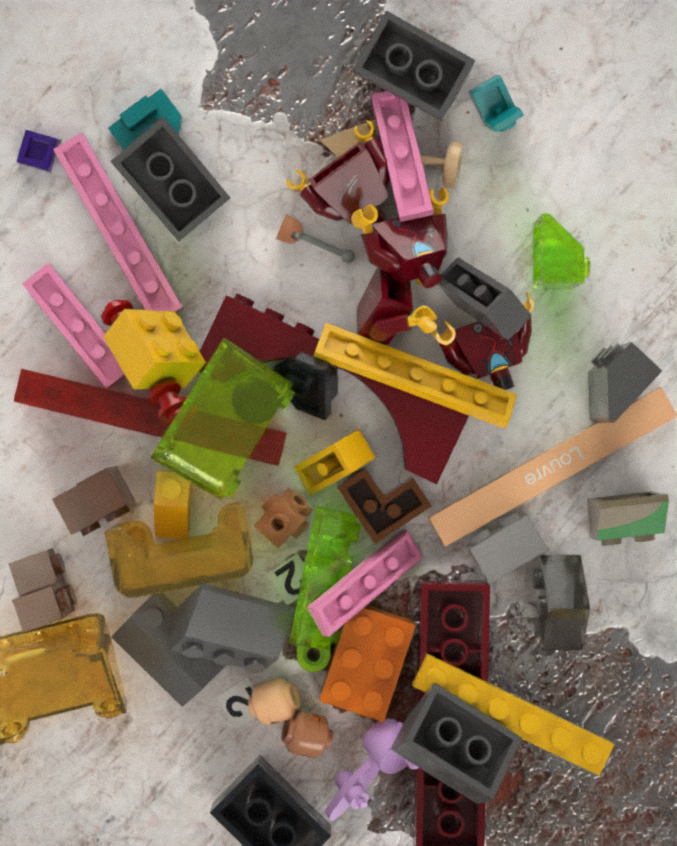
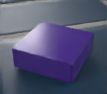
(37, 151)

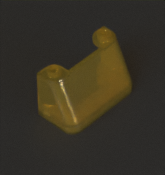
(151, 568)
(57, 672)

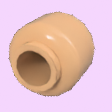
(274, 701)

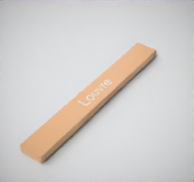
(551, 467)

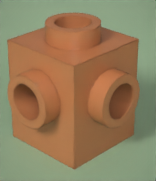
(284, 517)

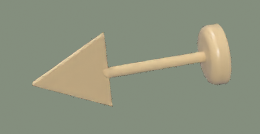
(343, 141)

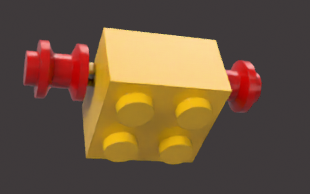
(153, 353)

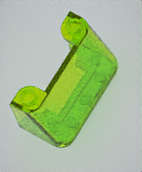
(222, 420)

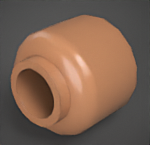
(307, 734)

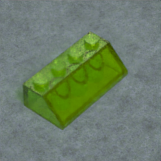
(324, 566)

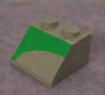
(627, 516)

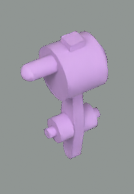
(352, 785)

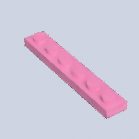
(117, 225)

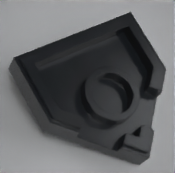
(313, 383)

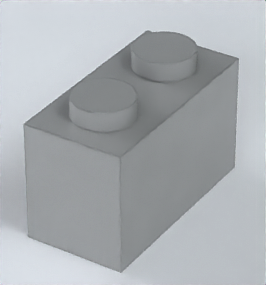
(506, 546)

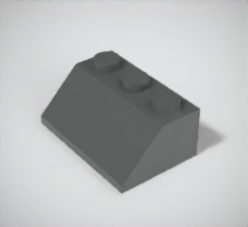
(414, 65)
(618, 380)
(230, 628)
(147, 641)
(457, 744)

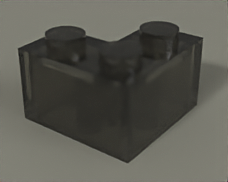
(562, 602)

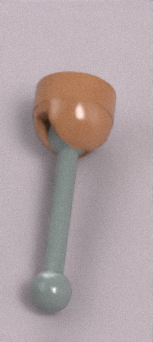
(292, 231)

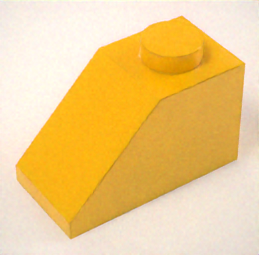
(335, 462)
(172, 505)

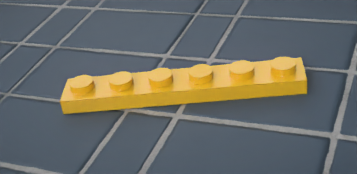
(415, 375)
(518, 715)

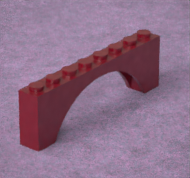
(424, 427)

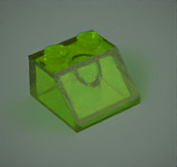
(557, 257)

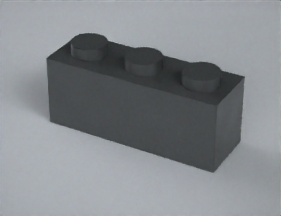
(483, 298)

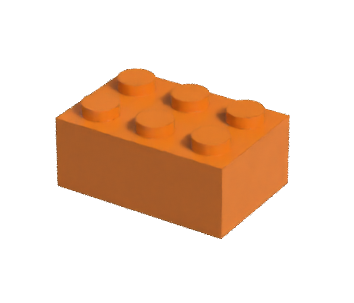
(367, 662)

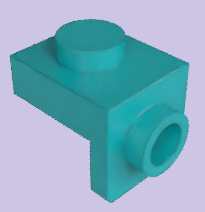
(495, 104)

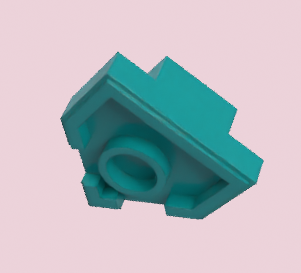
(143, 115)

